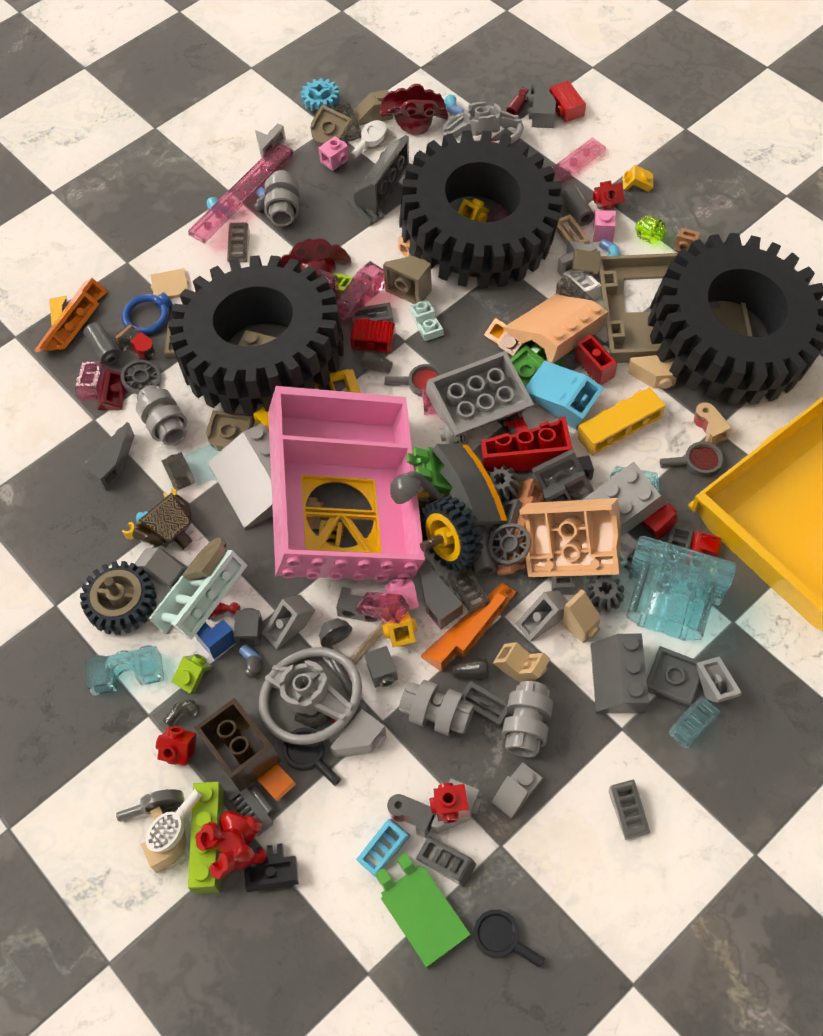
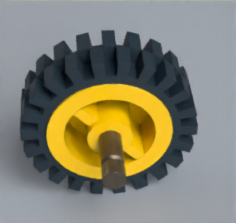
(451, 533)

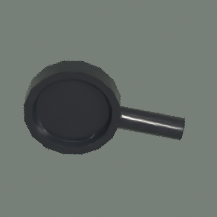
(308, 756)
(498, 935)

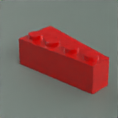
(527, 447)

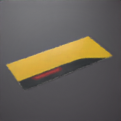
(57, 306)

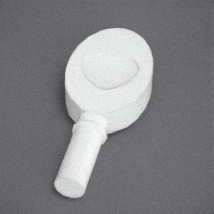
(371, 136)
(170, 826)

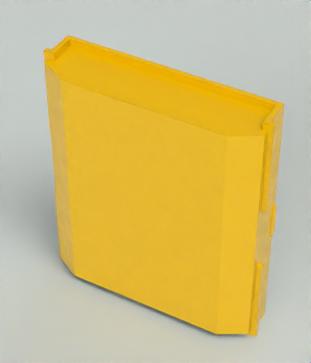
(773, 512)

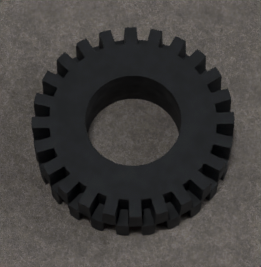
(489, 172)
(249, 297)
(717, 354)

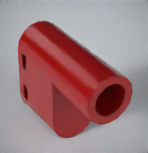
(706, 544)

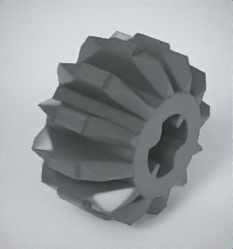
(505, 482)
(613, 593)

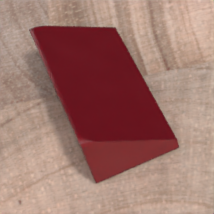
(111, 391)

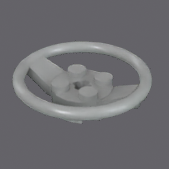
(482, 118)
(315, 697)

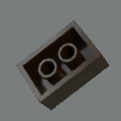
(237, 744)

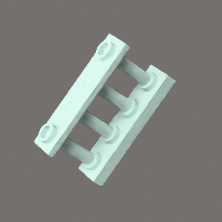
(194, 600)

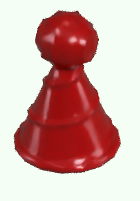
(223, 608)

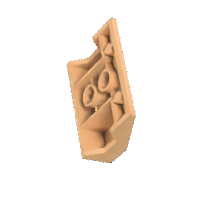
(558, 324)
(573, 537)

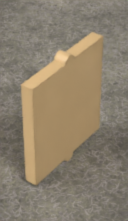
(170, 283)

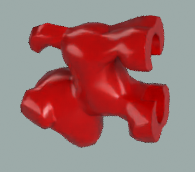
(232, 841)

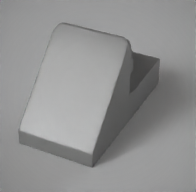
(267, 141)
(566, 261)
(516, 790)

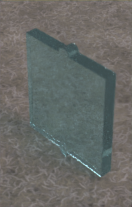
(198, 464)

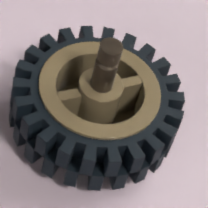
(118, 598)

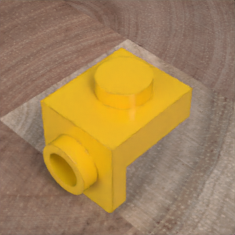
(638, 177)

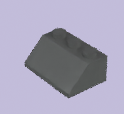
(619, 674)

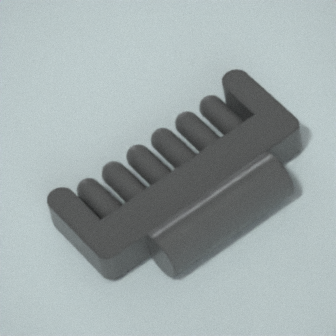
(257, 802)

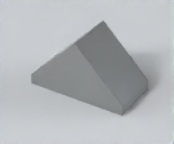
(159, 566)
(717, 680)

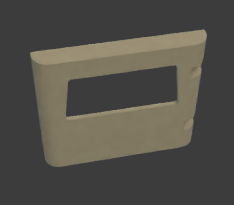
(630, 331)

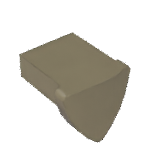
(586, 261)

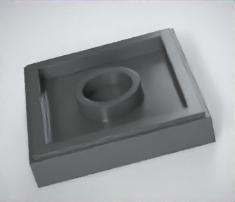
(673, 677)

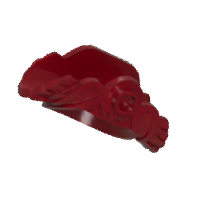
(414, 108)
(317, 254)

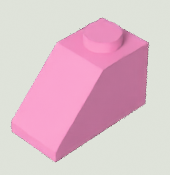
(604, 225)

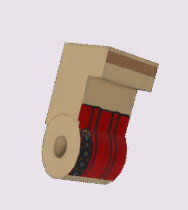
(712, 423)

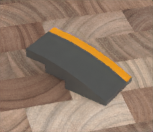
(470, 483)

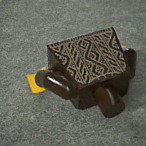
(164, 523)

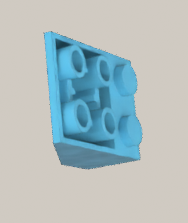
(563, 392)

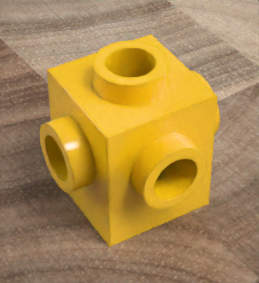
(474, 210)
(401, 633)

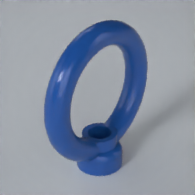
(162, 302)

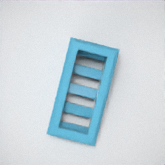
(390, 853)

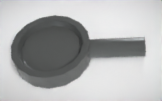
(167, 799)

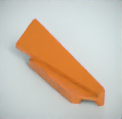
(72, 317)
(469, 630)

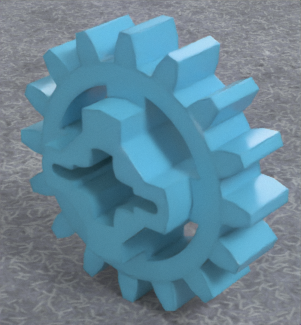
(320, 93)

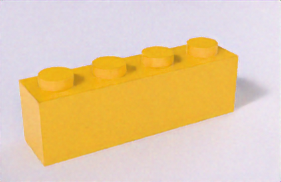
(620, 420)

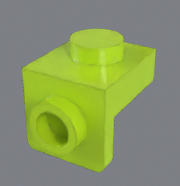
(190, 672)

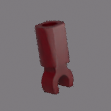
(518, 102)

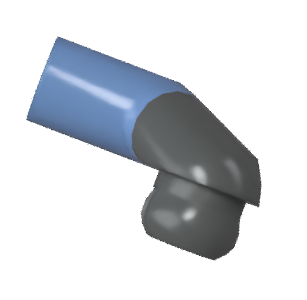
(259, 205)
(253, 659)

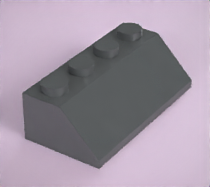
(383, 176)

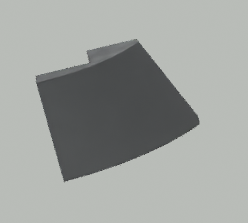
(563, 478)

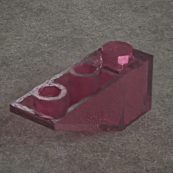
(360, 290)

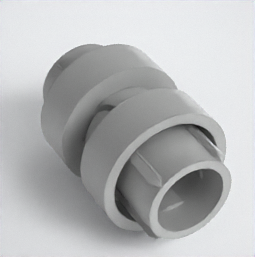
(281, 198)
(161, 415)
(426, 704)
(525, 729)

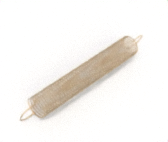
(375, 634)

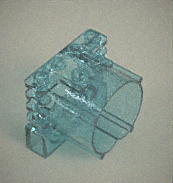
(676, 588)

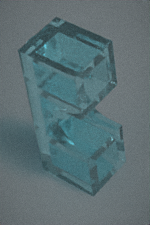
(104, 670)

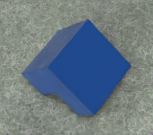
(217, 639)

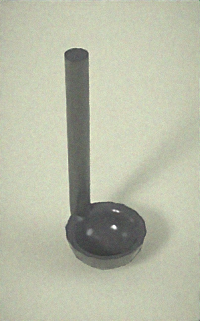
(407, 485)
(331, 634)

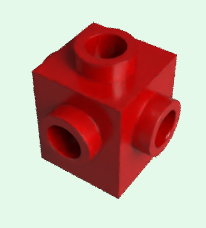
(608, 195)
(176, 746)
(449, 802)

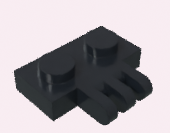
(273, 872)

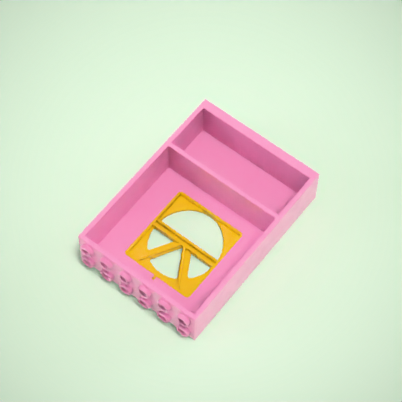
(348, 441)

